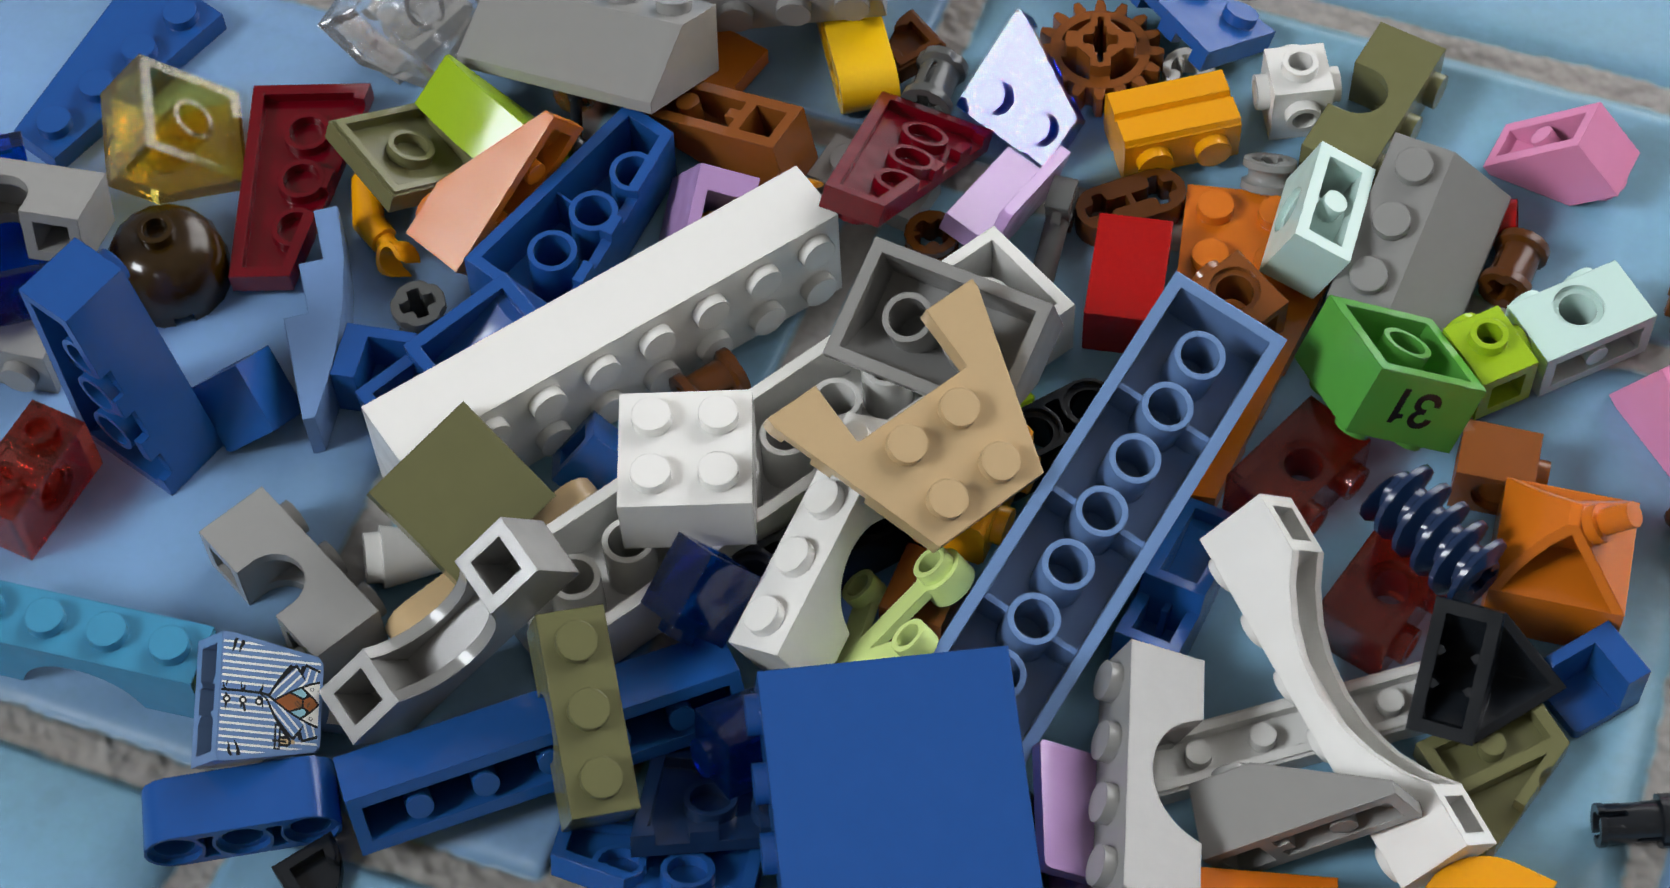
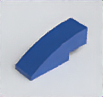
(466, 324)
(1175, 586)

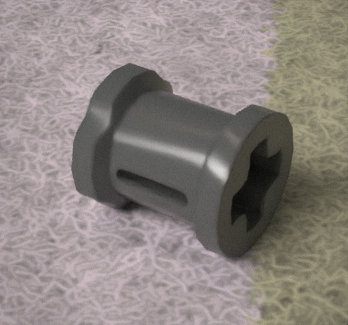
(938, 82)
(417, 306)

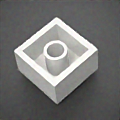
(687, 468)

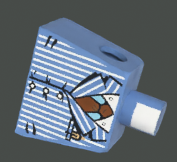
(256, 703)

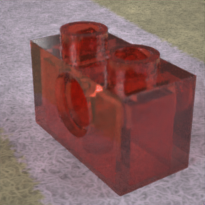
(1306, 446)
(42, 473)
(1364, 627)

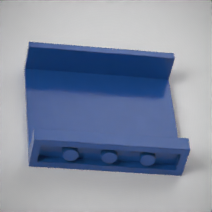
(894, 774)

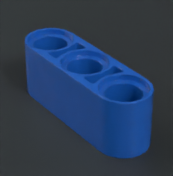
(240, 810)

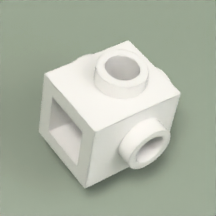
(1294, 89)

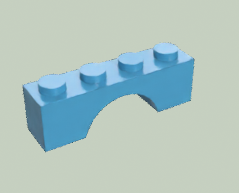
(130, 648)

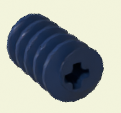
(1434, 535)

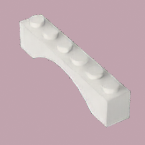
(1275, 576)

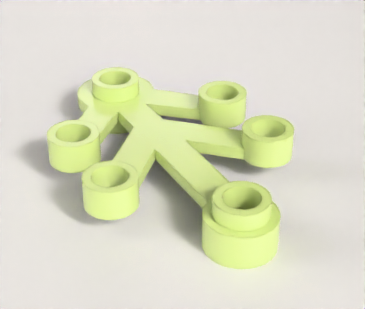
(941, 578)

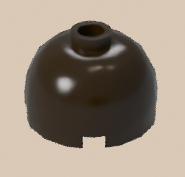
(173, 262)

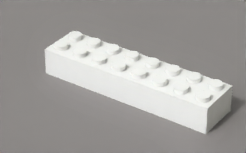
(629, 326)

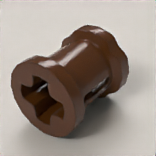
(1514, 266)
(719, 374)

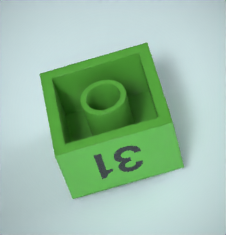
(1389, 375)

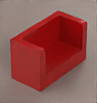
(1124, 278)

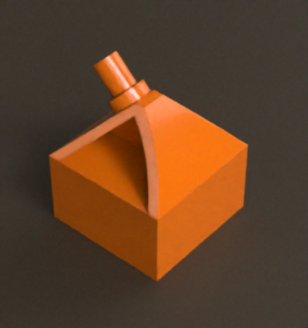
(1562, 559)

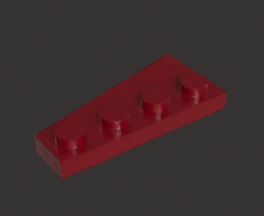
(899, 159)
(286, 178)

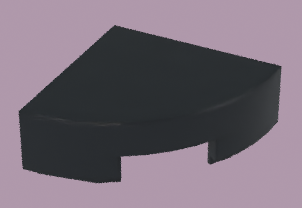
(312, 866)

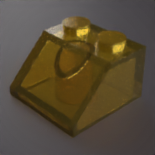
(171, 134)

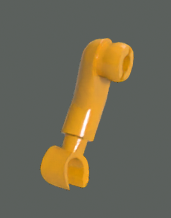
(377, 232)

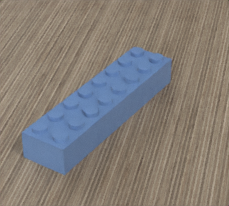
(1113, 495)

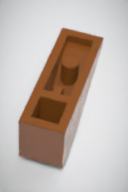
(739, 131)

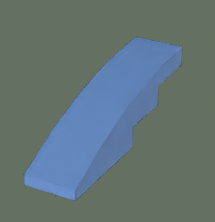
(317, 334)

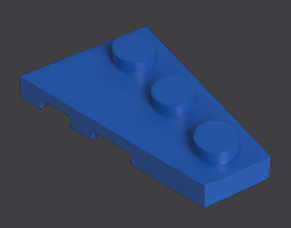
(603, 860)

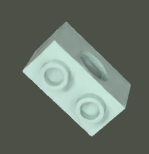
(1317, 220)
(1609, 317)

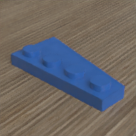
(1212, 28)

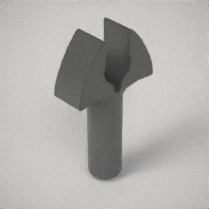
(1058, 222)

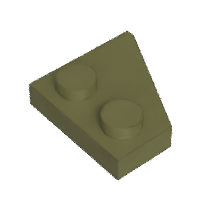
(1502, 769)

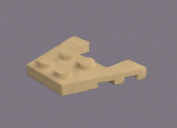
(944, 455)

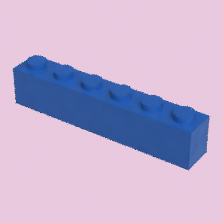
(506, 749)

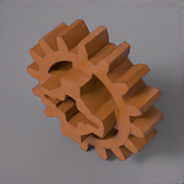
(1127, 50)

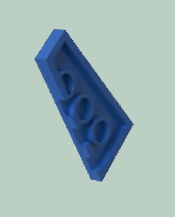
(69, 112)

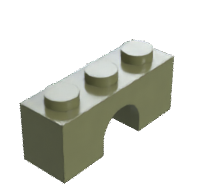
(1394, 80)
(589, 732)

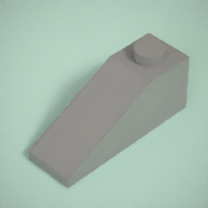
(1276, 814)

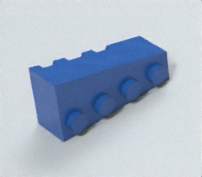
(583, 213)
(118, 366)

